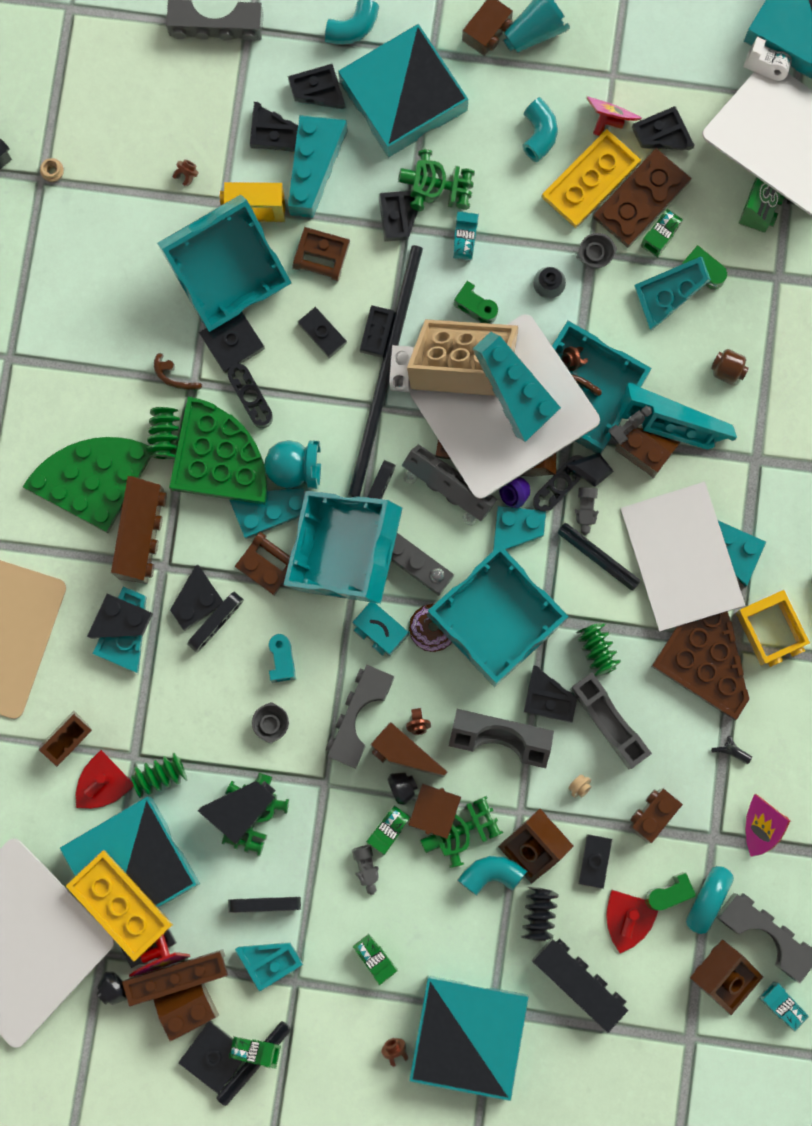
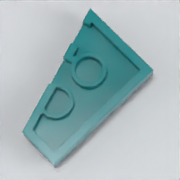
(671, 289)
(279, 509)
(743, 551)
(123, 650)

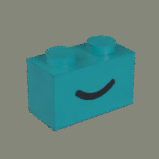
(380, 629)

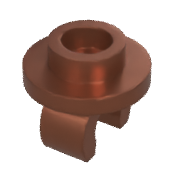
(188, 169)
(572, 358)
(418, 725)
(393, 1048)

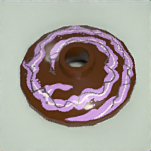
(423, 637)

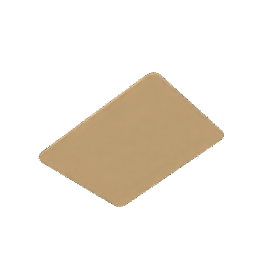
(26, 621)

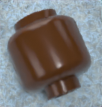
(729, 366)

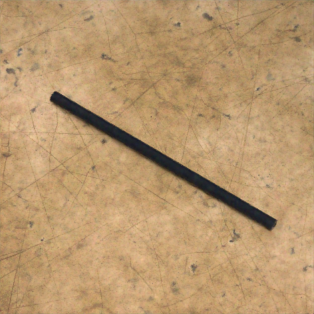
(384, 373)

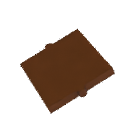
(434, 811)

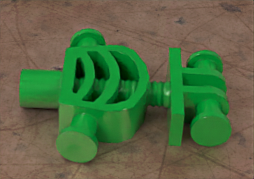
(419, 176)
(280, 805)
(434, 841)

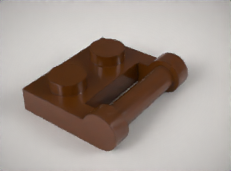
(322, 246)
(259, 568)

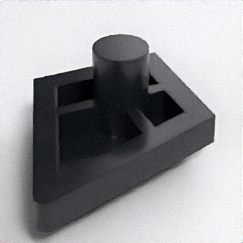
(591, 468)

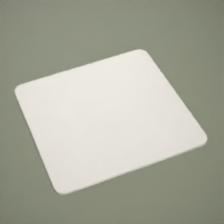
(769, 134)
(480, 434)
(44, 943)

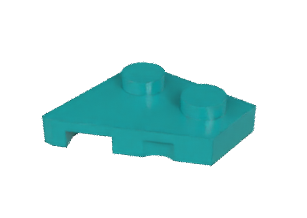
(518, 526)
(269, 962)

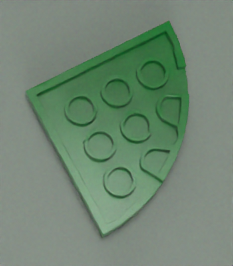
(217, 456)
(90, 477)

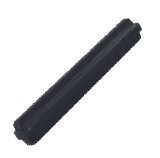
(598, 556)
(248, 1068)

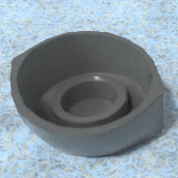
(596, 250)
(270, 722)

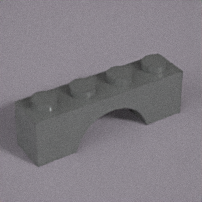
(242, 23)
(372, 687)
(608, 720)
(527, 741)
(792, 957)

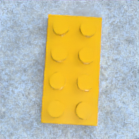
(591, 178)
(119, 905)

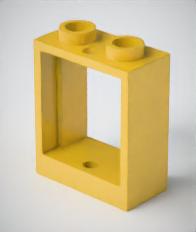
(264, 198)
(791, 618)

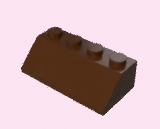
(138, 530)

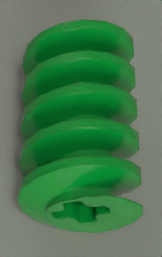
(162, 433)
(599, 649)
(157, 775)

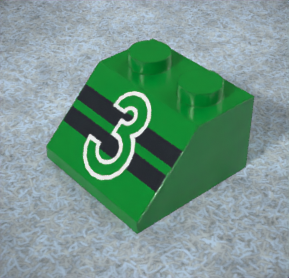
(760, 206)

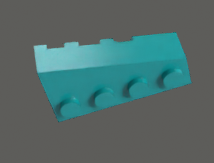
(314, 156)
(519, 392)

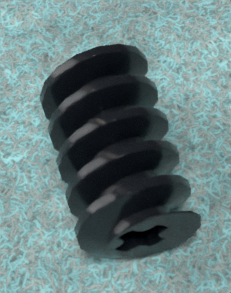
(540, 914)

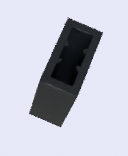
(239, 810)

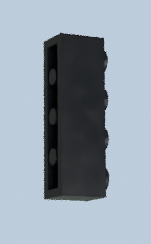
(580, 985)

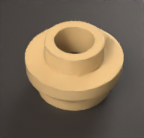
(47, 165)
(580, 786)

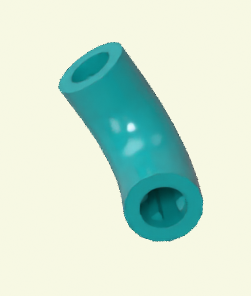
(354, 28)
(545, 130)
(491, 869)
(709, 900)

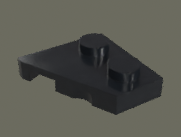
(317, 87)
(271, 130)
(663, 131)
(397, 215)
(195, 600)
(119, 619)
(549, 698)

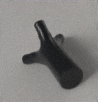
(732, 749)

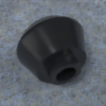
(549, 282)
(402, 787)
(111, 989)

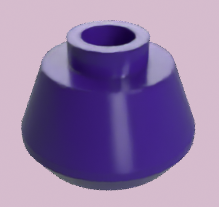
(515, 492)

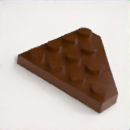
(706, 663)

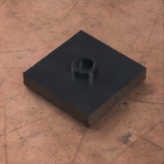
(232, 342)
(210, 1059)

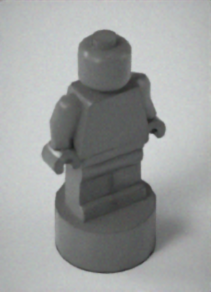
(619, 433)
(586, 514)
(367, 872)

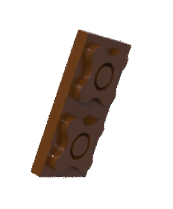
(642, 197)

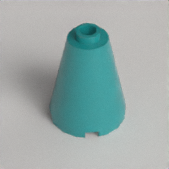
(535, 25)

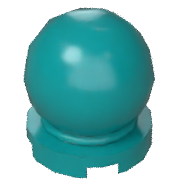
(291, 464)

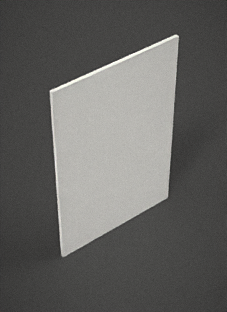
(682, 556)

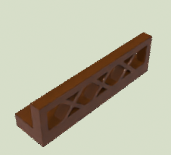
(175, 978)

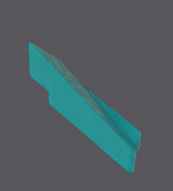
(675, 419)

